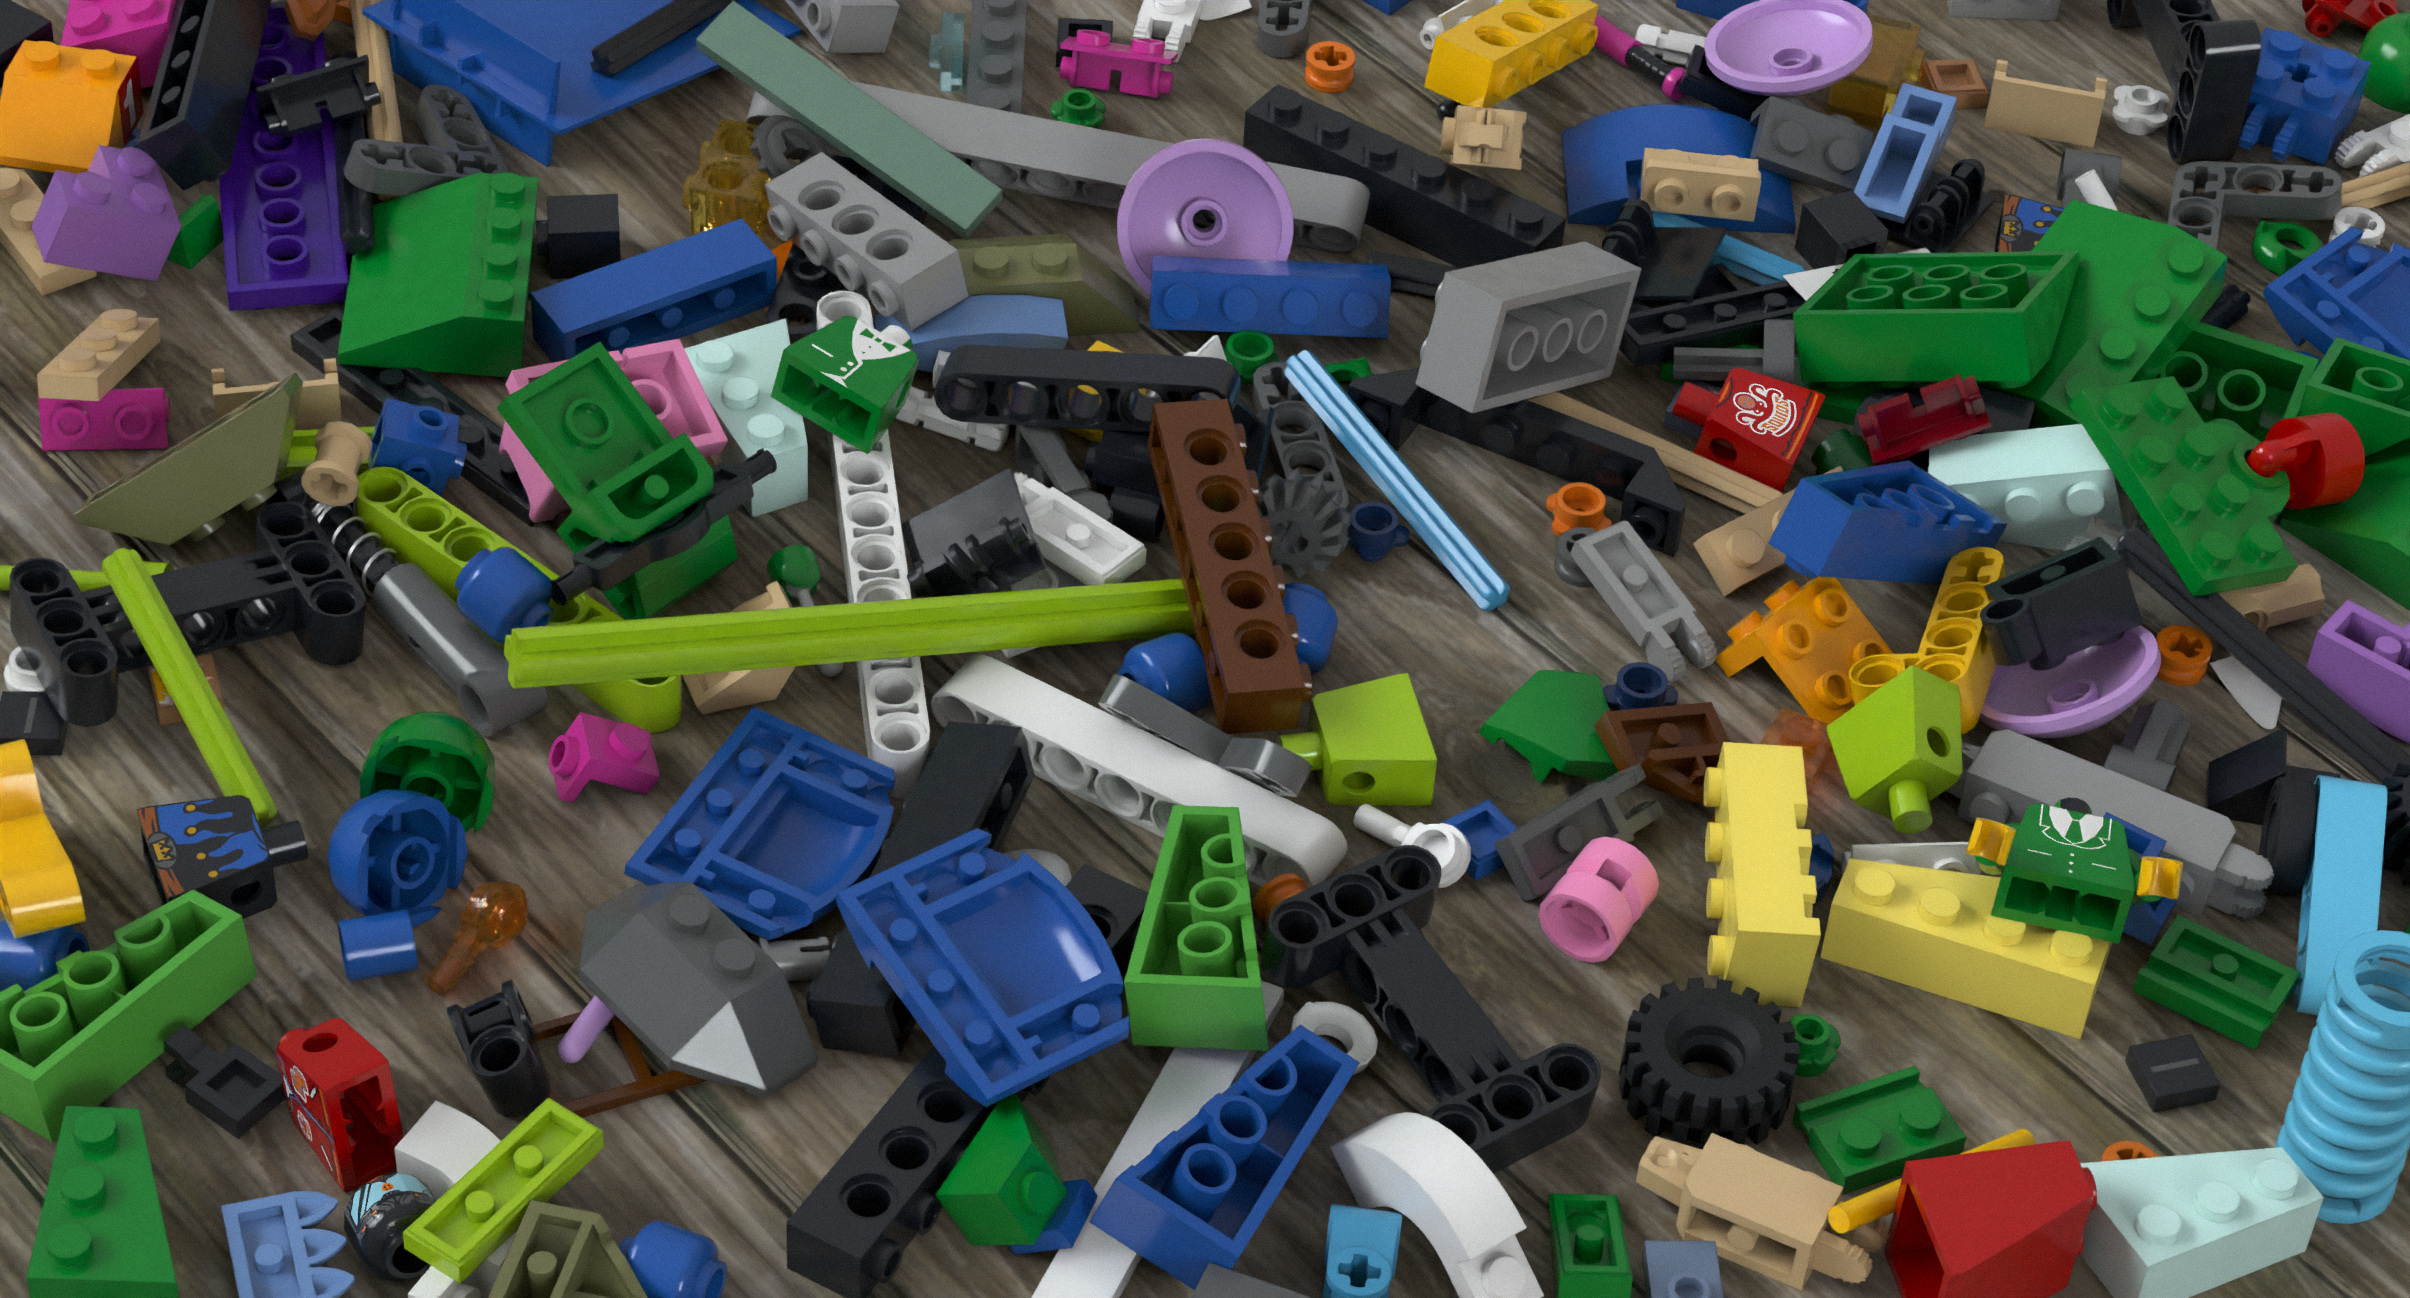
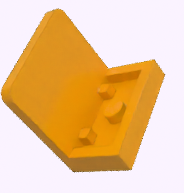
(1809, 643)

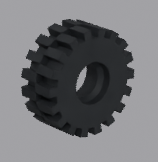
(1714, 1029)

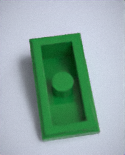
(1588, 1247)

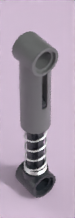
(424, 617)

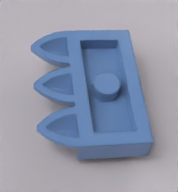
(279, 1252)

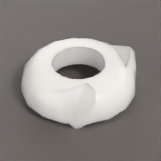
(1343, 1024)

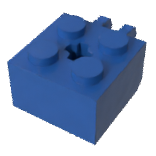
(2302, 97)

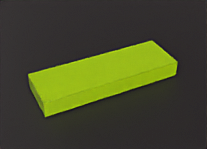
(494, 1194)

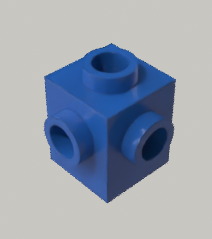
(419, 443)

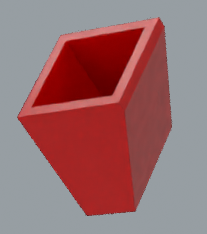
(1990, 1223)

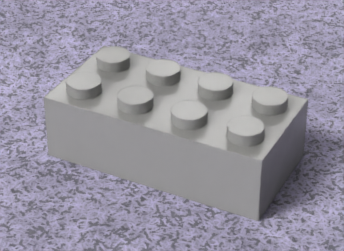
(1527, 326)

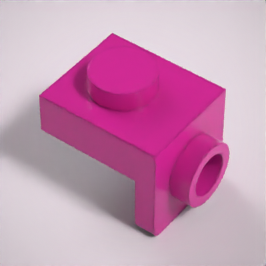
(605, 753)

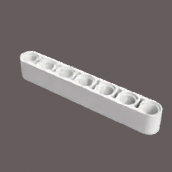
(1136, 771)

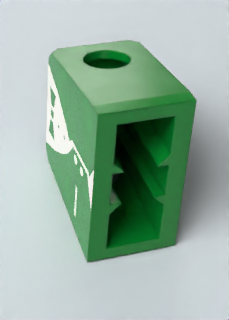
(848, 379)

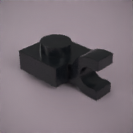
(227, 1087)

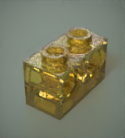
(727, 182)

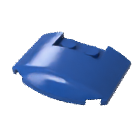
(1607, 156)
(2348, 295)
(773, 827)
(990, 963)

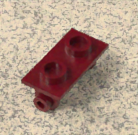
(1950, 413)

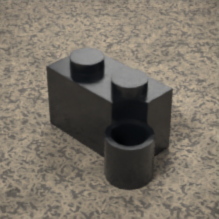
(1125, 470)
(2060, 607)

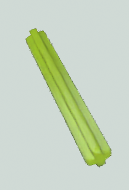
(186, 682)

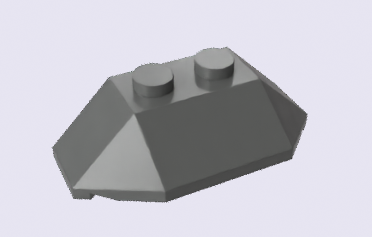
(695, 988)

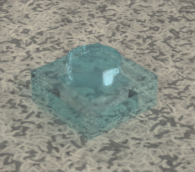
(948, 51)

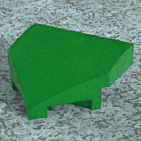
(1554, 724)

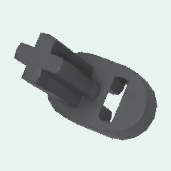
(1715, 364)

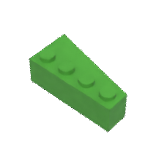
(1196, 946)

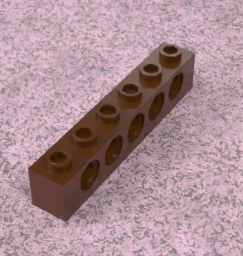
(1228, 567)

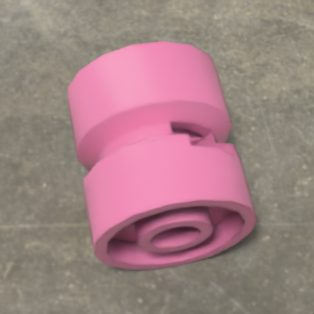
(1598, 899)

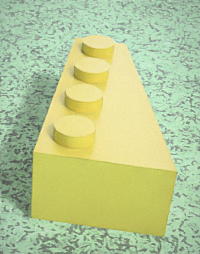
(1762, 872)
(1940, 937)

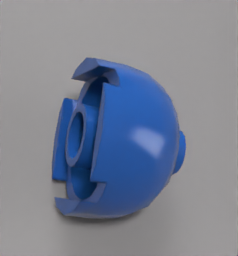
(397, 854)

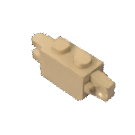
(1484, 139)
(1758, 1210)

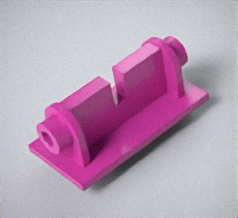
(1096, 57)
(118, 421)

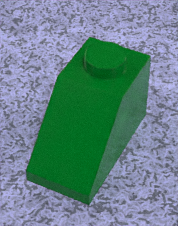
(1004, 1180)

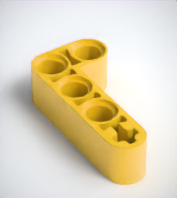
(1953, 639)
(35, 872)

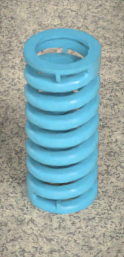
(2356, 1082)

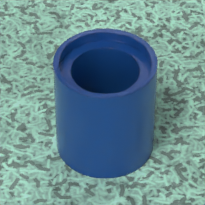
(377, 945)

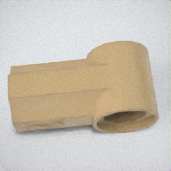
(2280, 601)

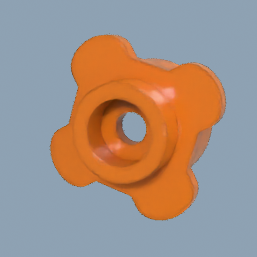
(1577, 506)

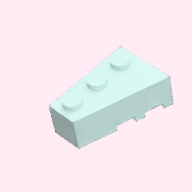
(739, 382)
(2035, 481)
(2195, 1220)

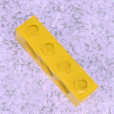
(1510, 49)

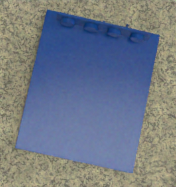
(531, 59)

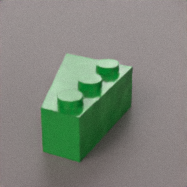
(101, 1213)

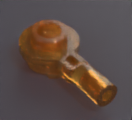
(492, 919)

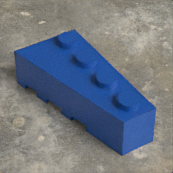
(1880, 525)
(1224, 1168)

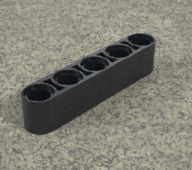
(1057, 378)

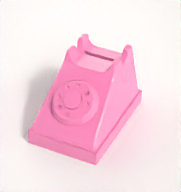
(667, 385)

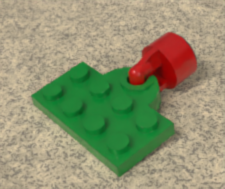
(2216, 487)

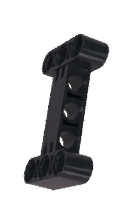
(2208, 69)
(286, 585)
(1369, 932)

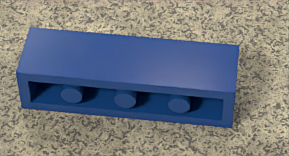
(657, 294)
(1269, 296)

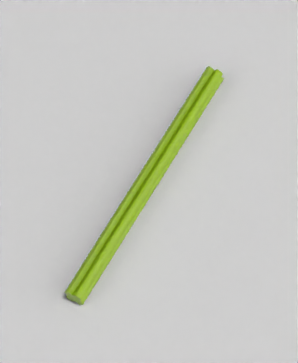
(843, 633)

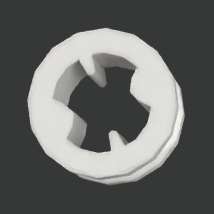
(2361, 219)

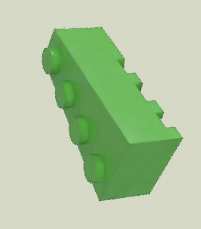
(115, 1007)

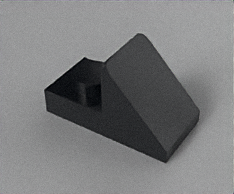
(2243, 779)

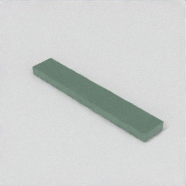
(849, 119)

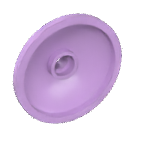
(1788, 45)
(1198, 175)
(2078, 693)

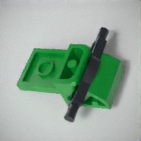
(643, 504)

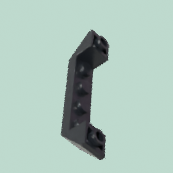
(1540, 440)

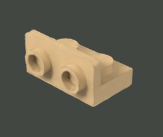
(1700, 184)

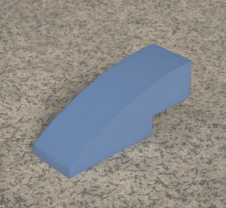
(1906, 152)
(987, 321)

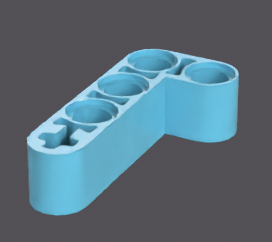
(2340, 881)

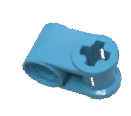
(1360, 1252)

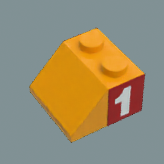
(65, 105)

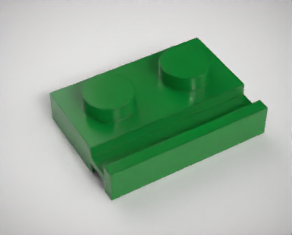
(2216, 982)
(1876, 1127)

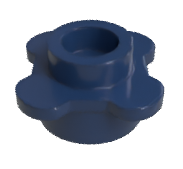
(1375, 530)
(1640, 687)

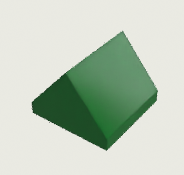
(199, 232)

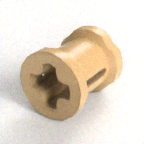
(334, 471)

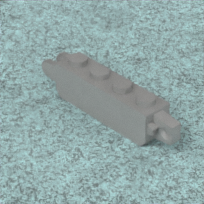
(2021, 771)

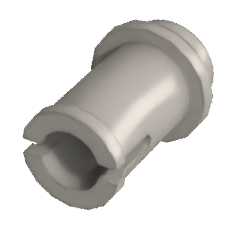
(797, 957)

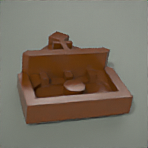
(1668, 742)

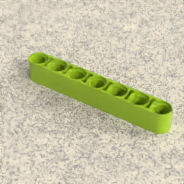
(444, 539)

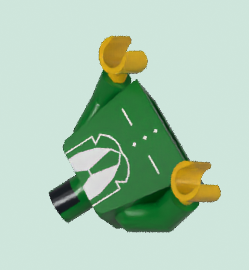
(2069, 870)

